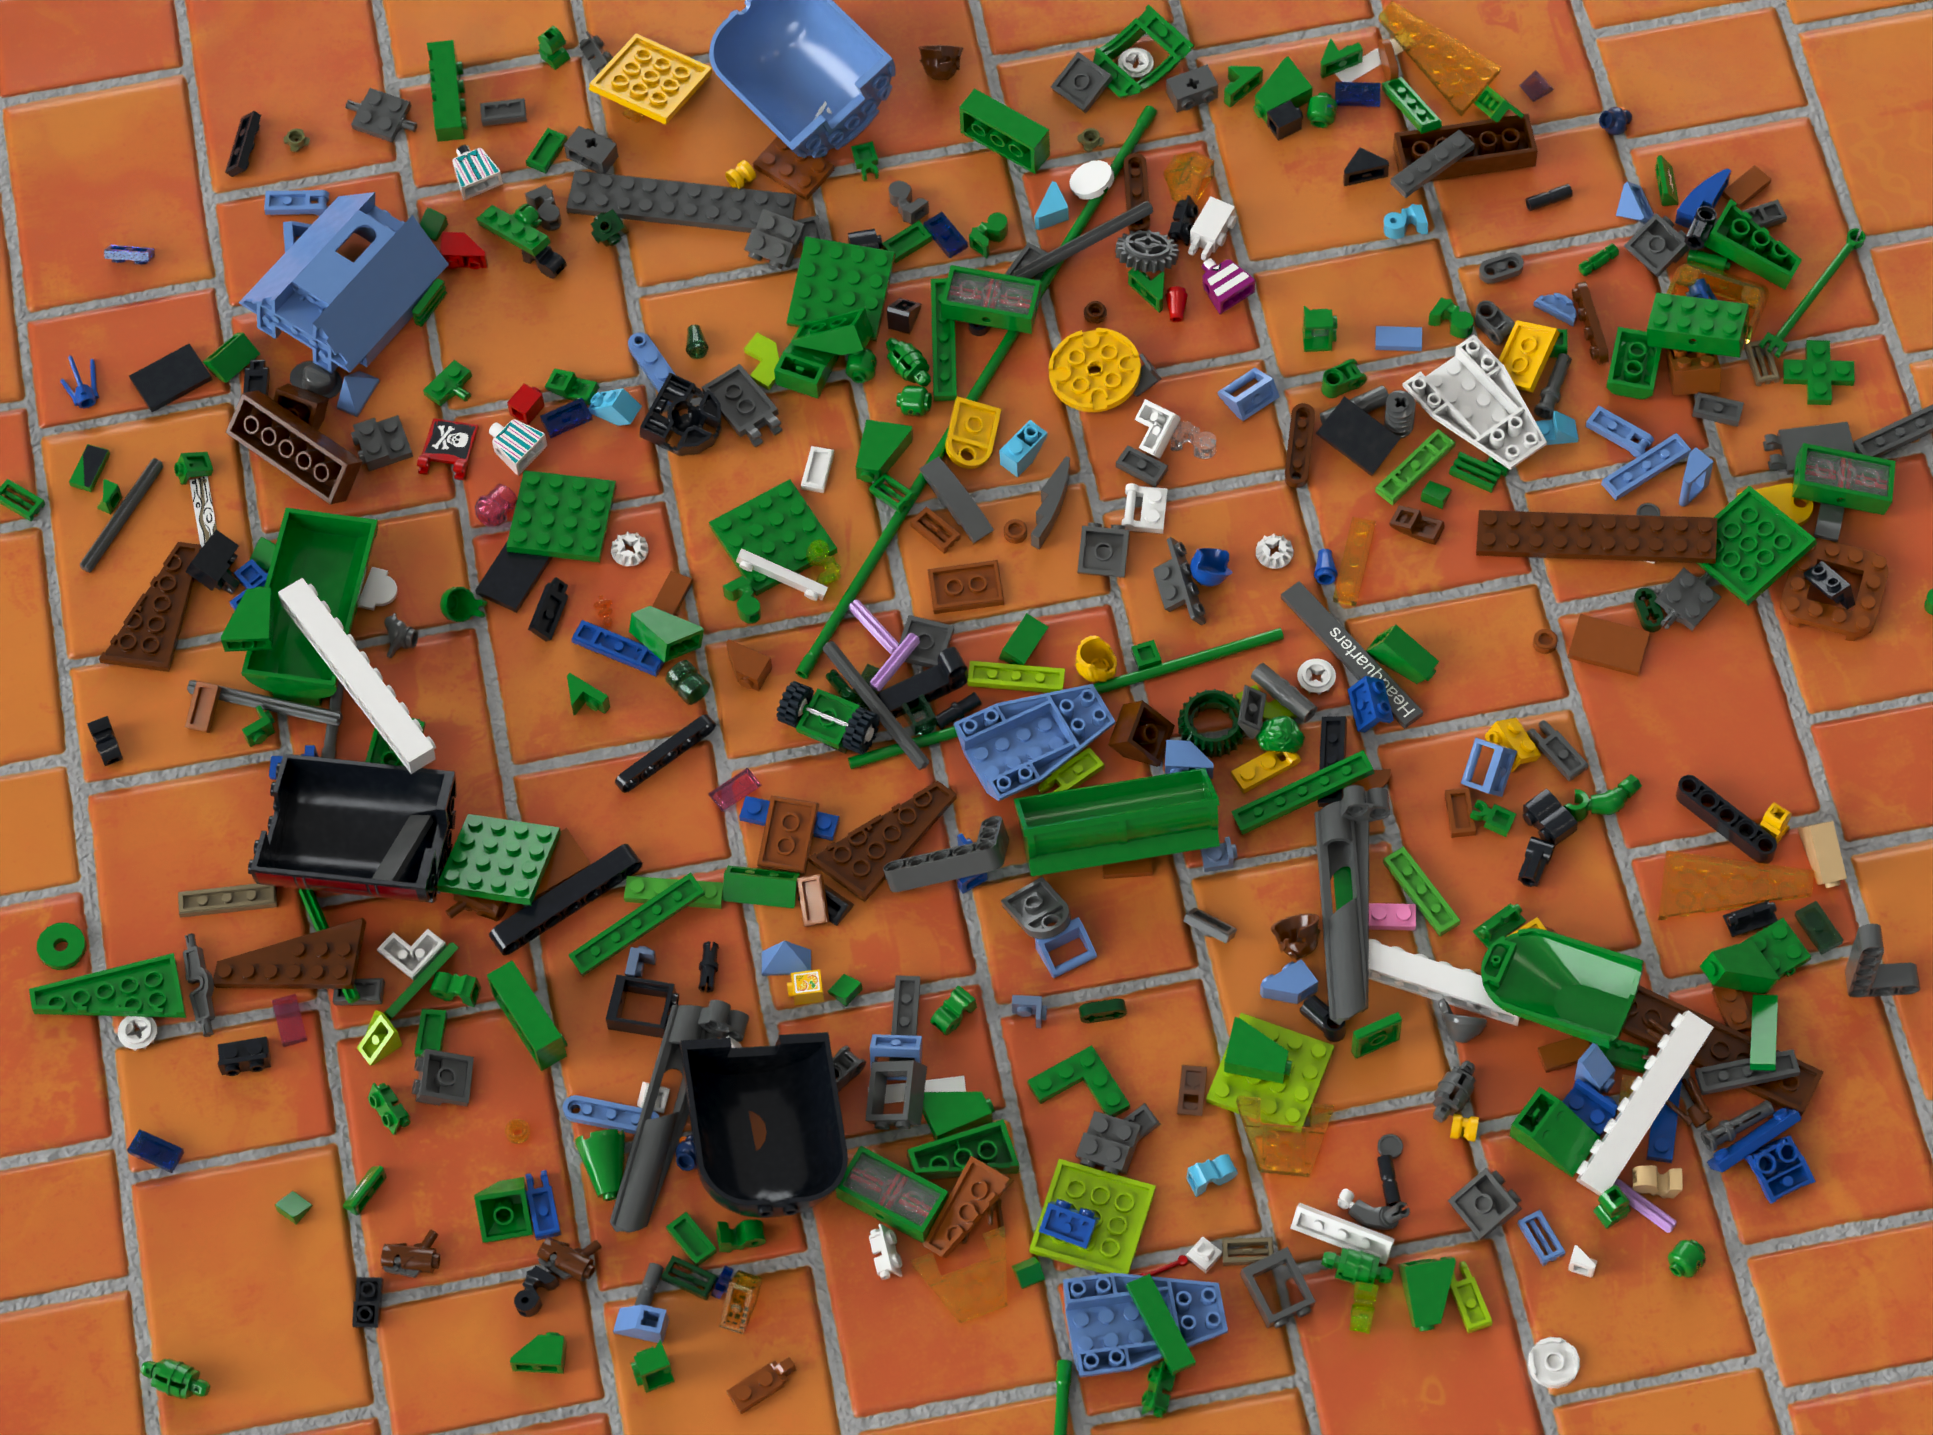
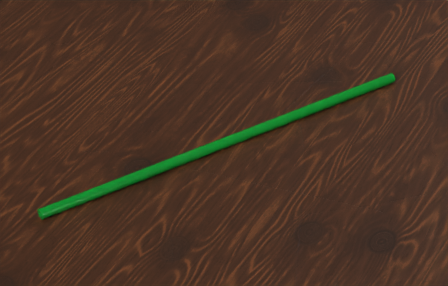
(1101, 687)

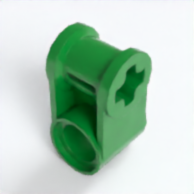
(1346, 378)

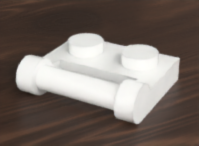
(1152, 509)

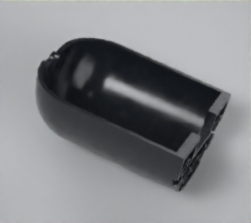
(798, 1101)

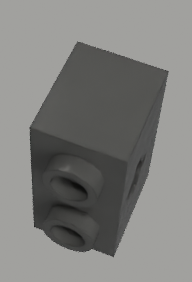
(1192, 88)
(591, 150)

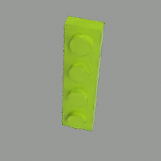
(1015, 677)

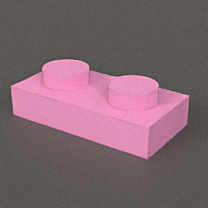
(1392, 916)

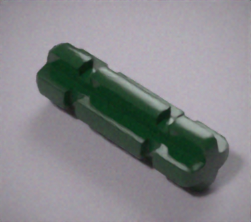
(840, 685)

